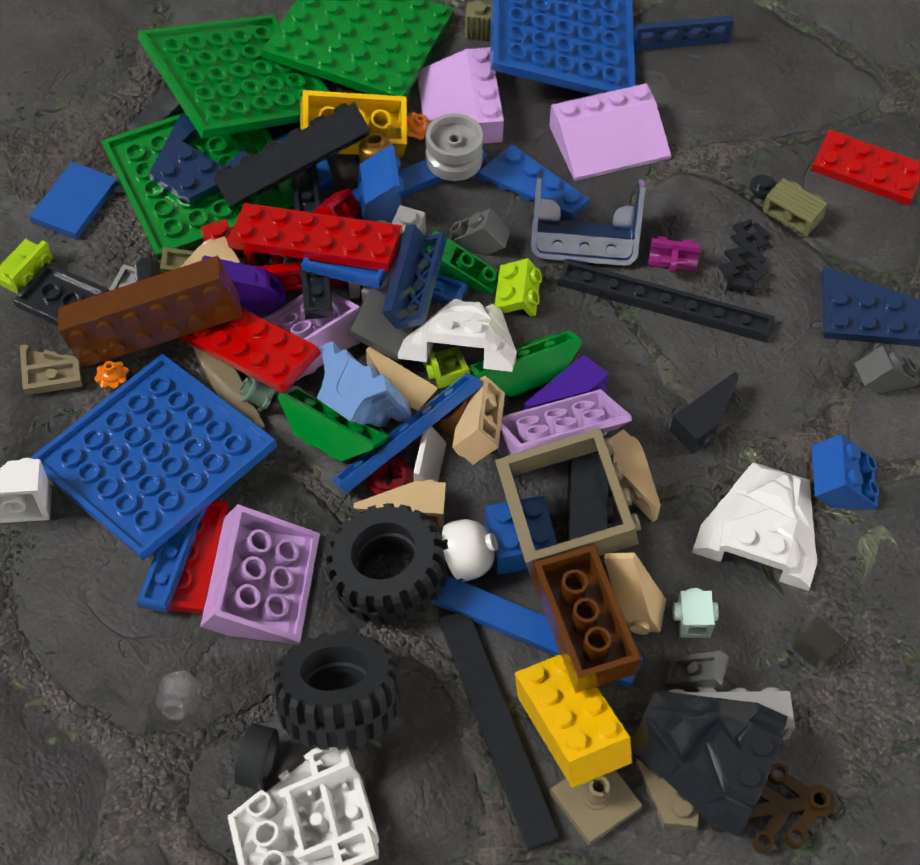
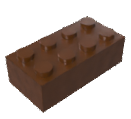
(585, 618)

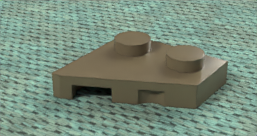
(48, 371)
(670, 807)

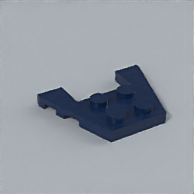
(185, 169)

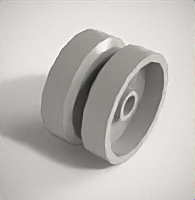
(454, 147)

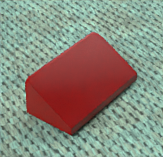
(340, 204)

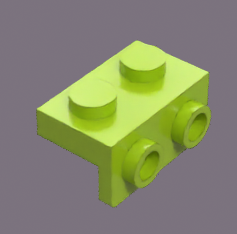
(518, 287)
(446, 366)

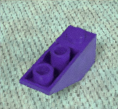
(257, 287)

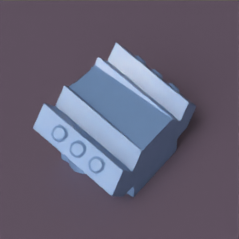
(359, 390)

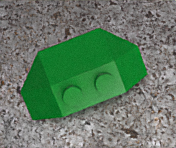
(535, 363)
(326, 428)

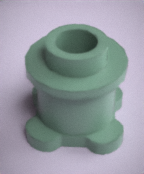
(256, 393)

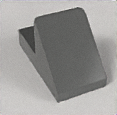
(697, 671)

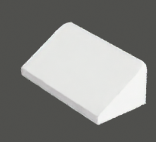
(429, 456)

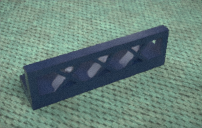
(682, 33)
(407, 278)

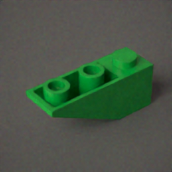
(466, 267)

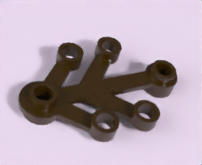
(781, 807)

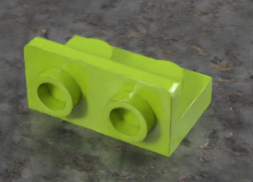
(24, 264)

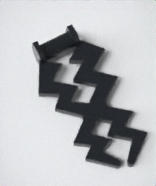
(730, 269)

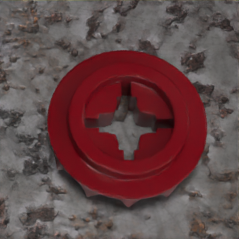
(401, 473)

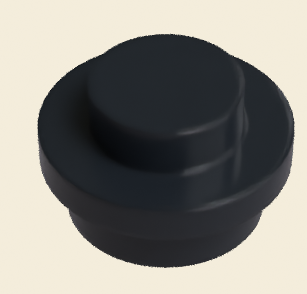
(762, 185)

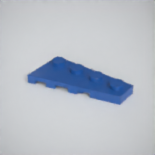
(518, 173)

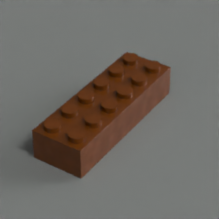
(149, 312)

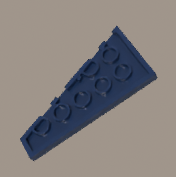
(867, 311)

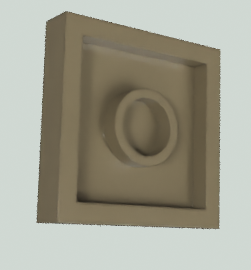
(596, 805)

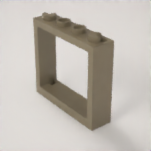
(555, 452)

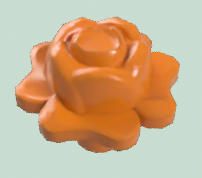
(417, 125)
(111, 375)

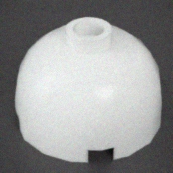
(470, 549)

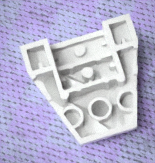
(464, 325)
(765, 521)
(308, 817)

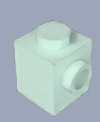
(695, 613)

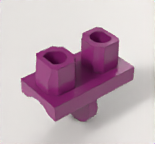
(674, 254)

